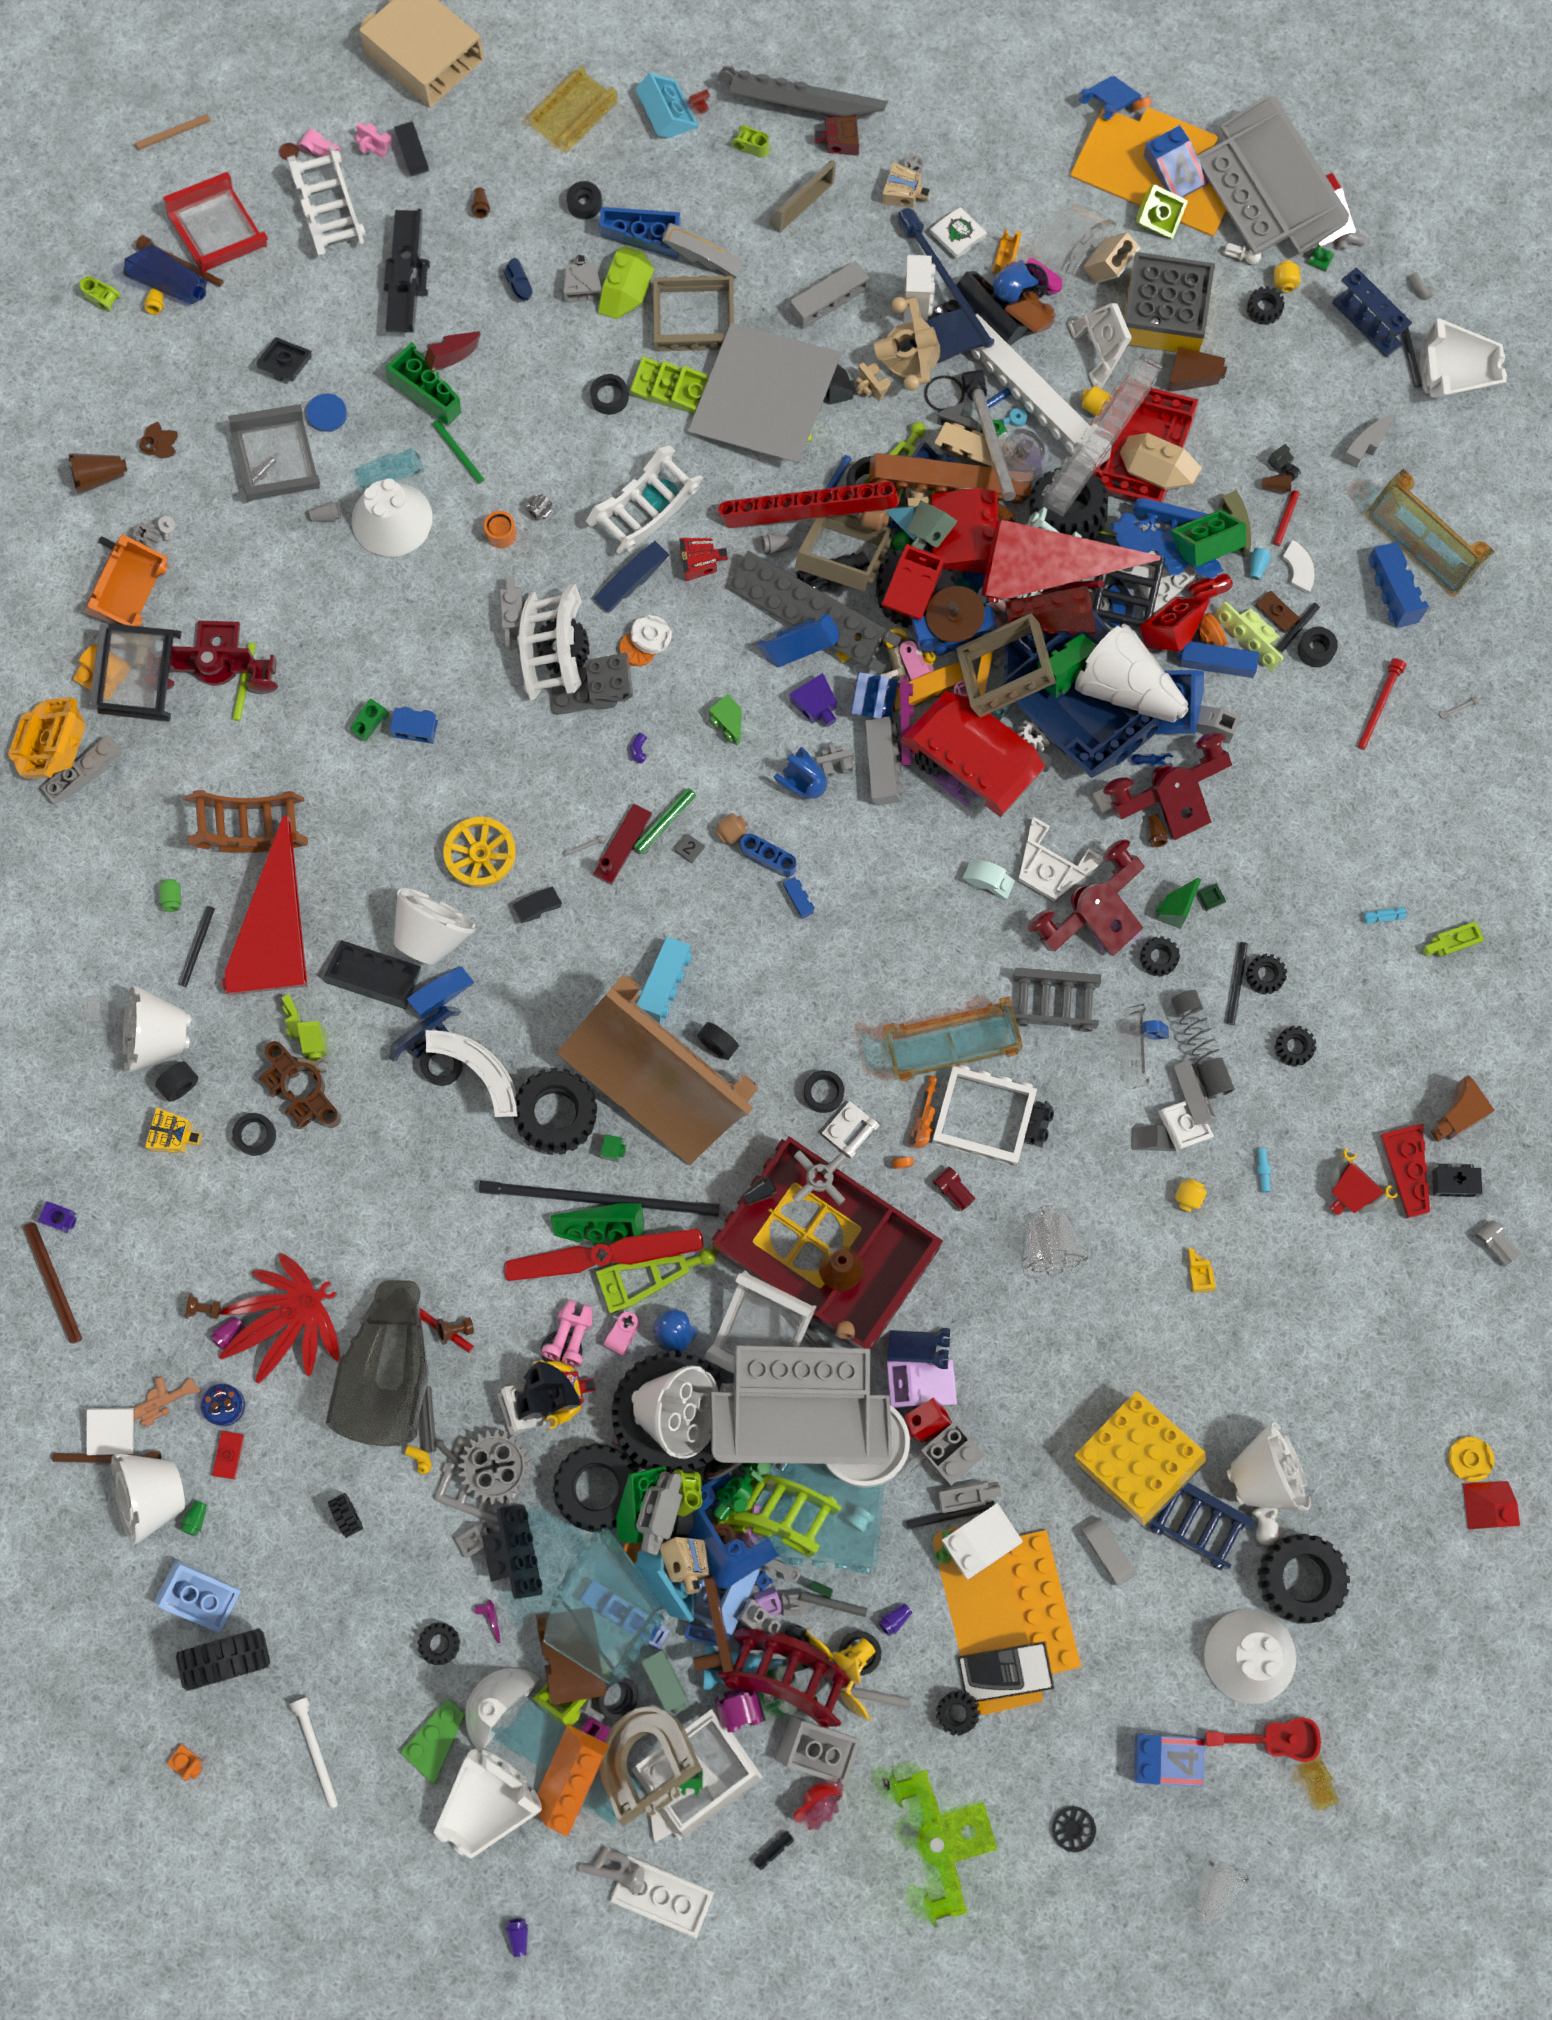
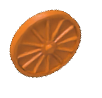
(636, 657)

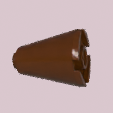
(95, 470)
(841, 1276)

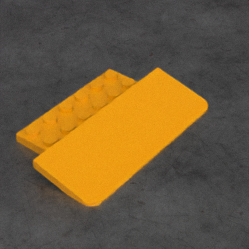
(1011, 1606)

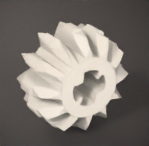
(1025, 732)

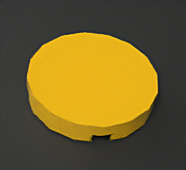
(1465, 1462)

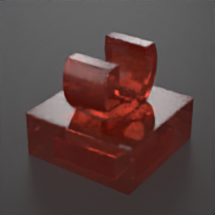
(699, 100)

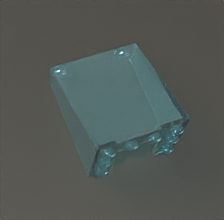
(849, 1535)

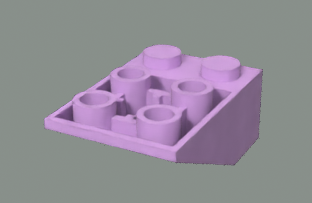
(915, 1383)

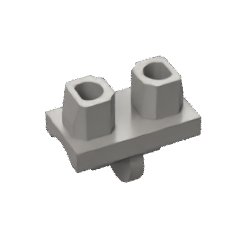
(835, 756)
(758, 1618)

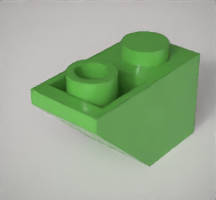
(728, 717)

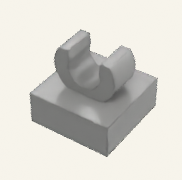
(792, 1604)

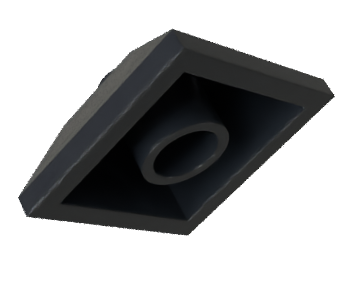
(840, 387)

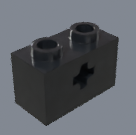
(1447, 1187)

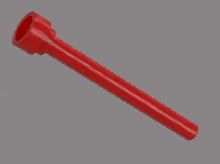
(1395, 668)

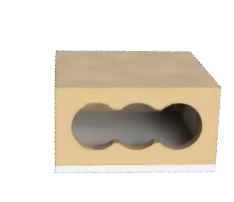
(1111, 257)

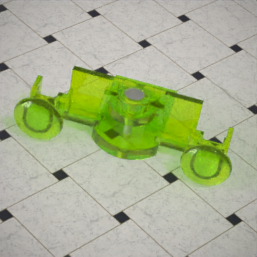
(942, 1841)

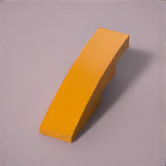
(932, 685)

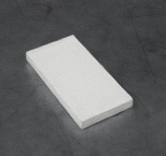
(665, 1899)

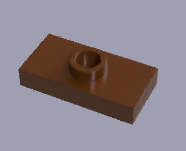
(1277, 611)

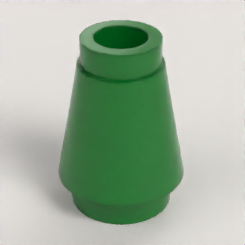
(194, 1518)

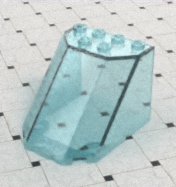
(603, 1610)

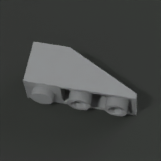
(1217, 720)

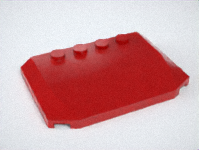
(1161, 415)
(976, 751)

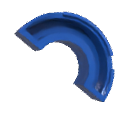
(930, 643)

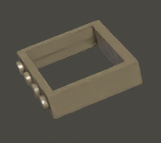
(690, 342)
(836, 571)
(1016, 689)

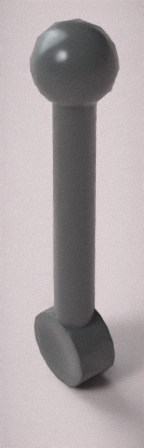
(440, 1444)

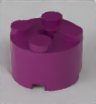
(738, 1708)

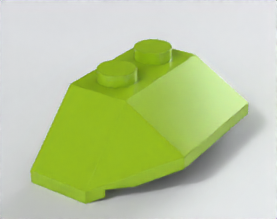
(625, 283)

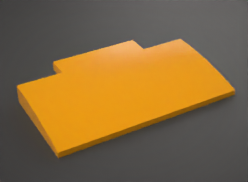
(1116, 164)

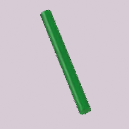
(458, 451)

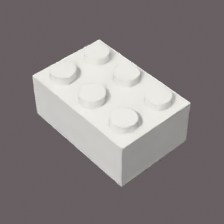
(919, 284)

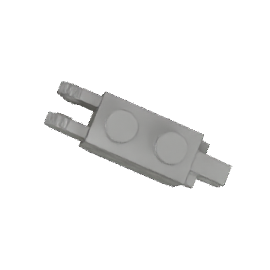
(511, 608)
(659, 1512)

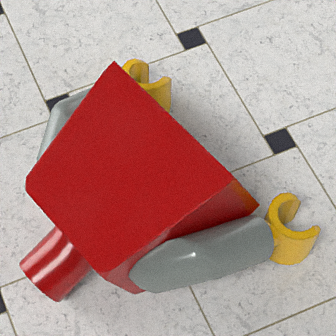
(1356, 1188)

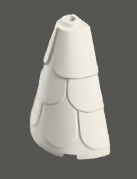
(1130, 677)
(491, 1700)

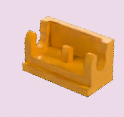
(1006, 251)

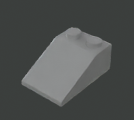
(817, 1750)

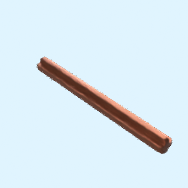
(52, 1283)

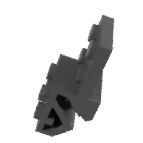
(603, 684)

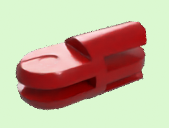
(1210, 587)

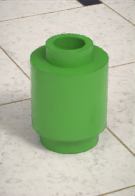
(170, 895)

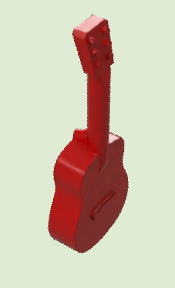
(1295, 1738)

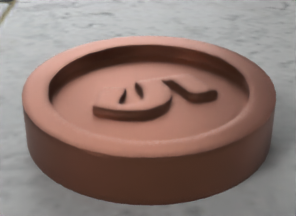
(288, 150)

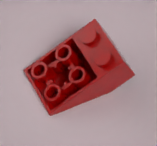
(913, 582)

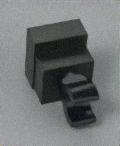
(1282, 459)

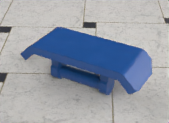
(800, 641)

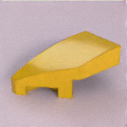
(1201, 1273)

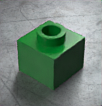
(613, 1148)

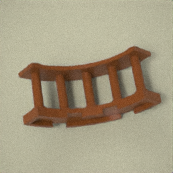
(244, 843)

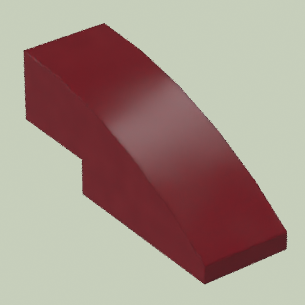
(451, 350)

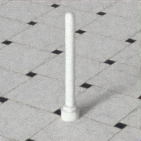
(301, 1708)

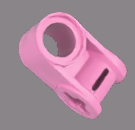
(620, 1336)

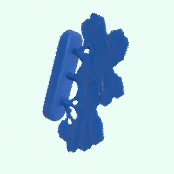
(1133, 538)

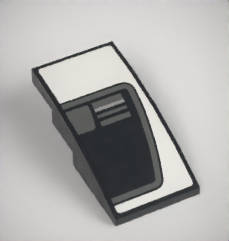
(1007, 1672)

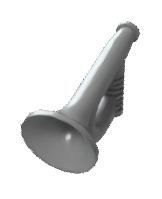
(633, 1879)

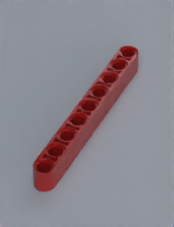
(809, 504)

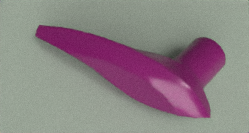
(490, 1612)

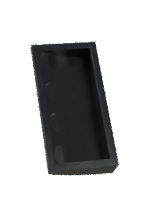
(372, 974)

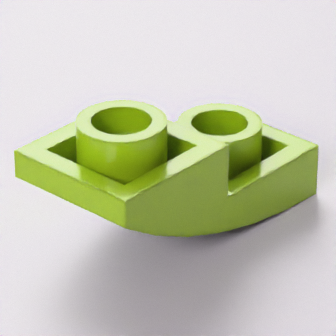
(291, 1009)

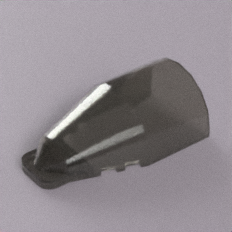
(384, 1371)

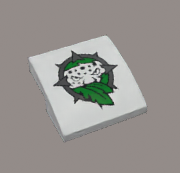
(958, 232)

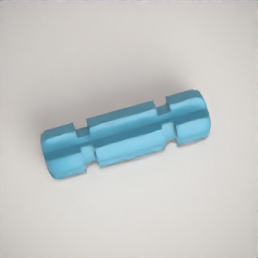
(1385, 915)

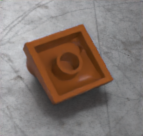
(1032, 312)

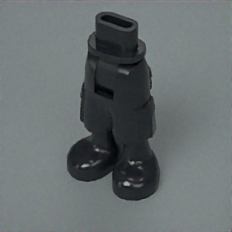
(856, 561)

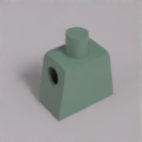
(930, 525)

